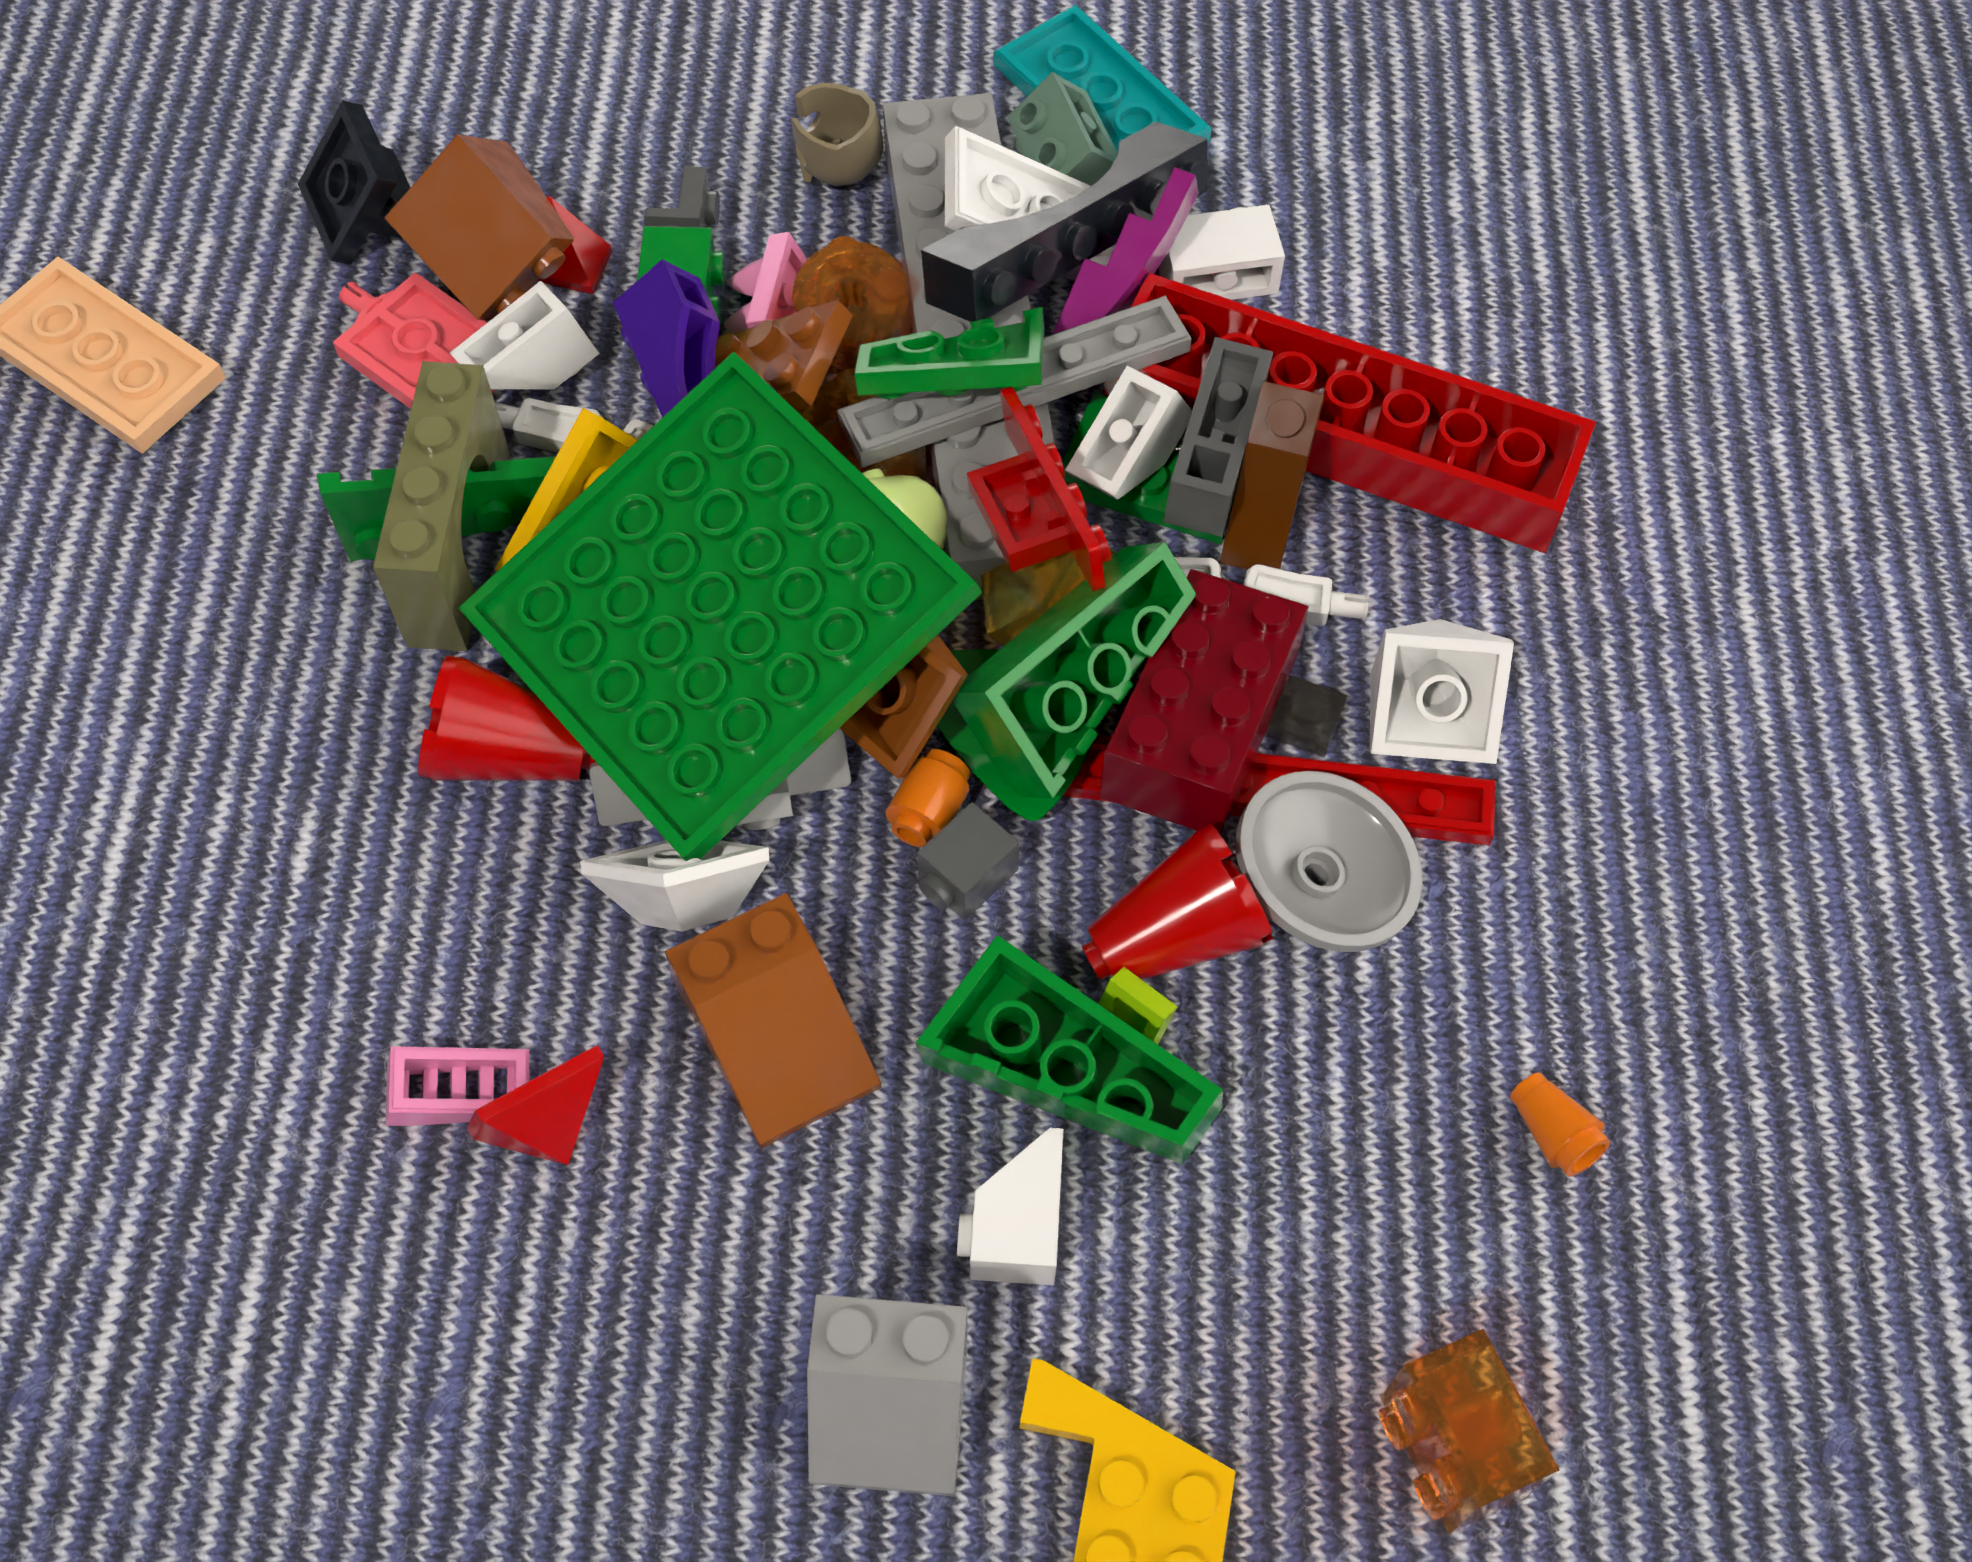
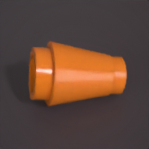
(1560, 1125)

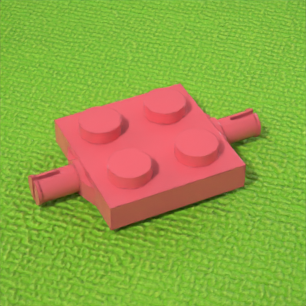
(402, 331)

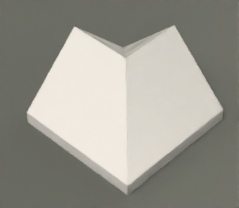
(1439, 692)
(676, 893)

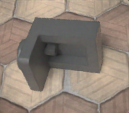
(696, 204)

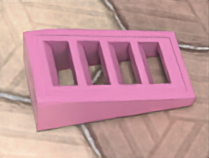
(434, 1060)

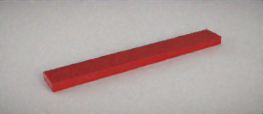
(1425, 802)

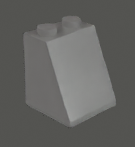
(885, 1394)

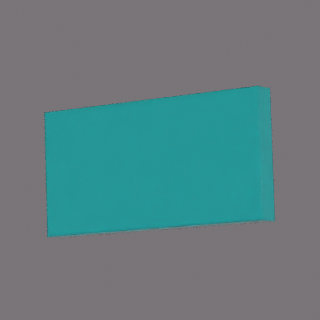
(1087, 56)

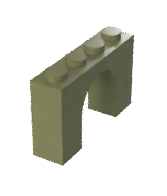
(420, 544)

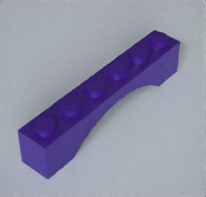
(670, 331)

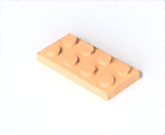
(103, 355)

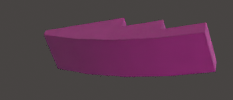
(1139, 250)

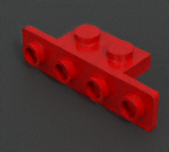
(1031, 504)

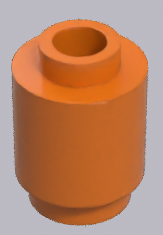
(928, 797)

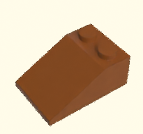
(907, 708)
(772, 1019)

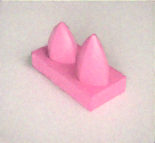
(768, 283)

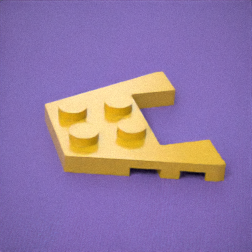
(1144, 1487)

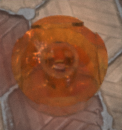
(867, 284)

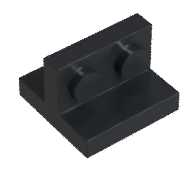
(351, 184)

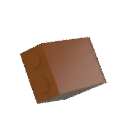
(482, 224)

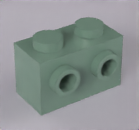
(1063, 131)

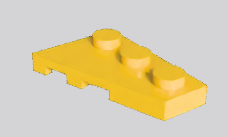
(584, 456)

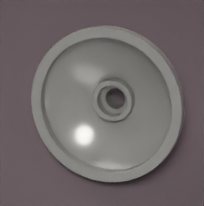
(1344, 842)

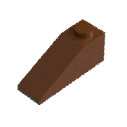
(1271, 476)

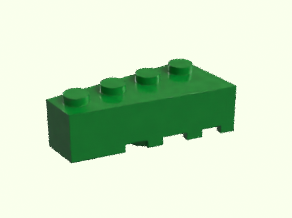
(1060, 676)
(1063, 1053)

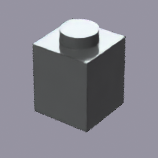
(967, 862)

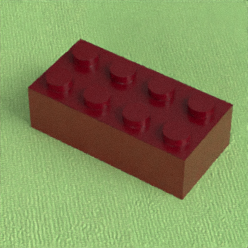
(1204, 705)

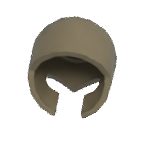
(842, 139)

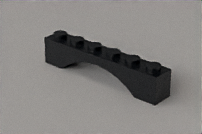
(1001, 262)

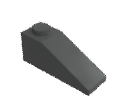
(1216, 437)

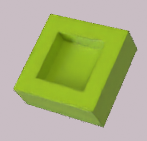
(1138, 1004)

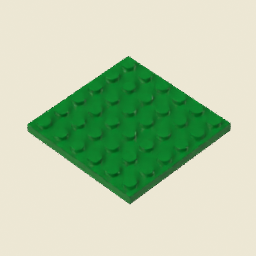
(718, 605)

